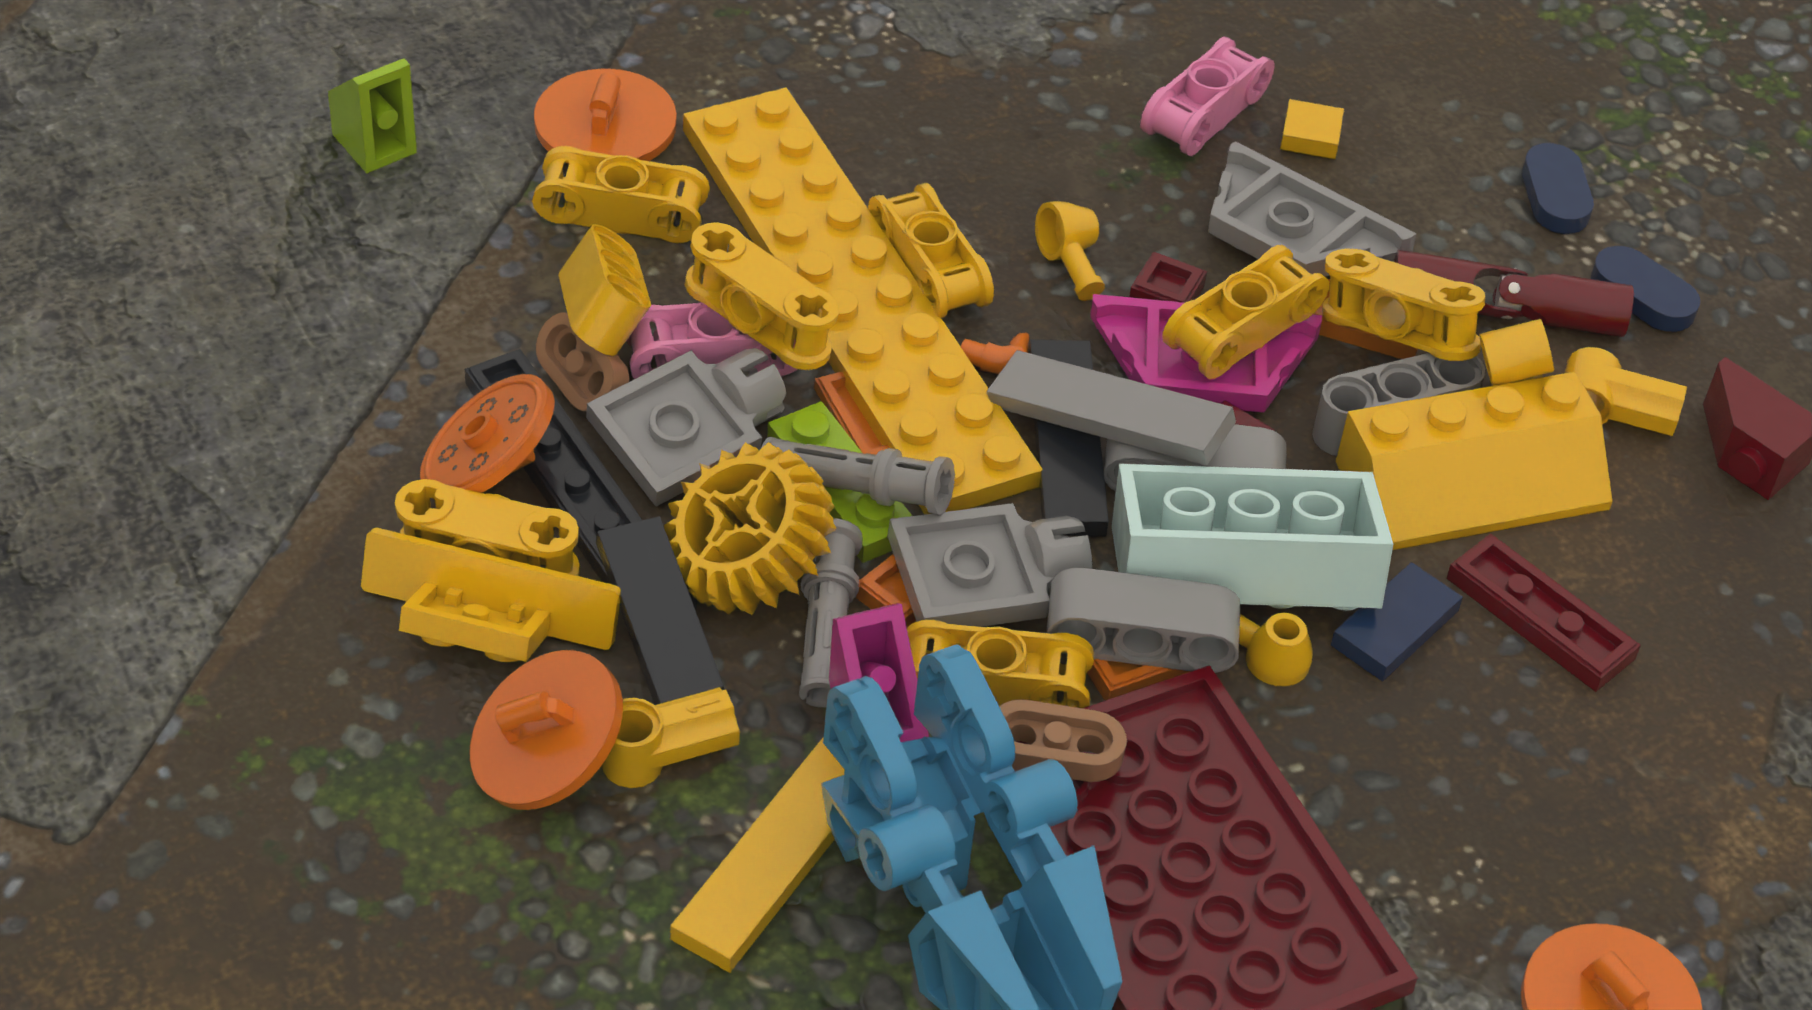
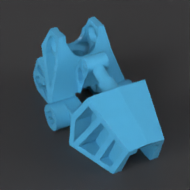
(913, 825)

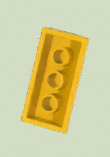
(1482, 458)

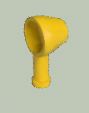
(1063, 234)
(1278, 649)

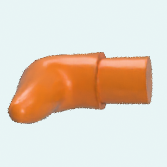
(993, 357)

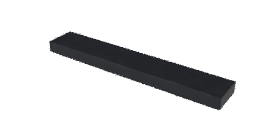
(565, 466)

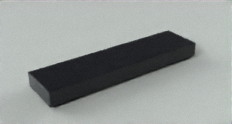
(1070, 459)

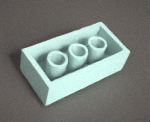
(1257, 531)

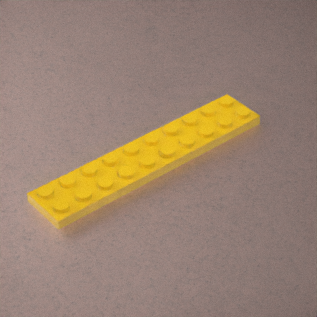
(887, 338)

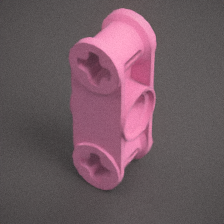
(1207, 96)
(687, 329)

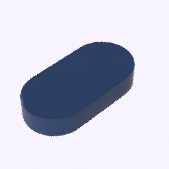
(1557, 188)
(1658, 294)

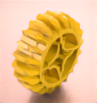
(750, 528)

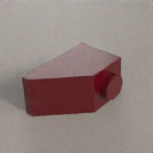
(1756, 430)

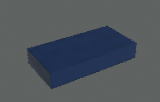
(1410, 614)

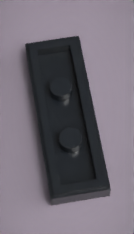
(658, 610)

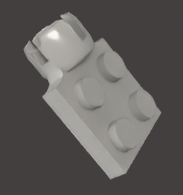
(686, 416)
(984, 563)

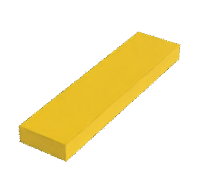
(761, 868)

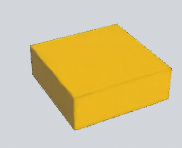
(1312, 129)

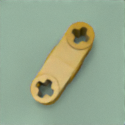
(621, 194)
(934, 249)
(761, 296)
(1403, 304)
(1245, 311)
(489, 524)
(1015, 661)

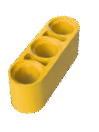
(604, 290)

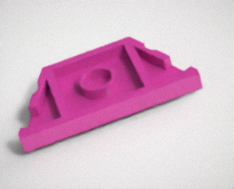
(1135, 333)

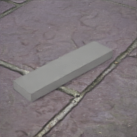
(1112, 407)

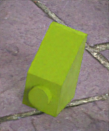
(375, 116)

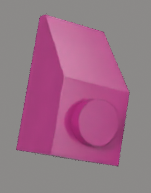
(878, 647)

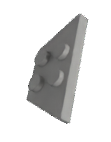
(1272, 206)

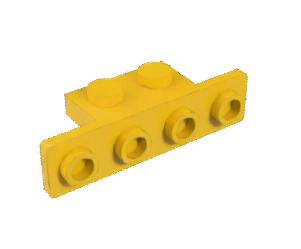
(486, 599)

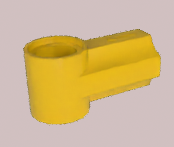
(1516, 353)
(1626, 394)
(669, 734)

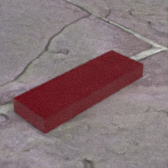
(1543, 612)

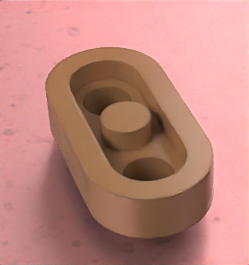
(578, 372)
(1063, 735)

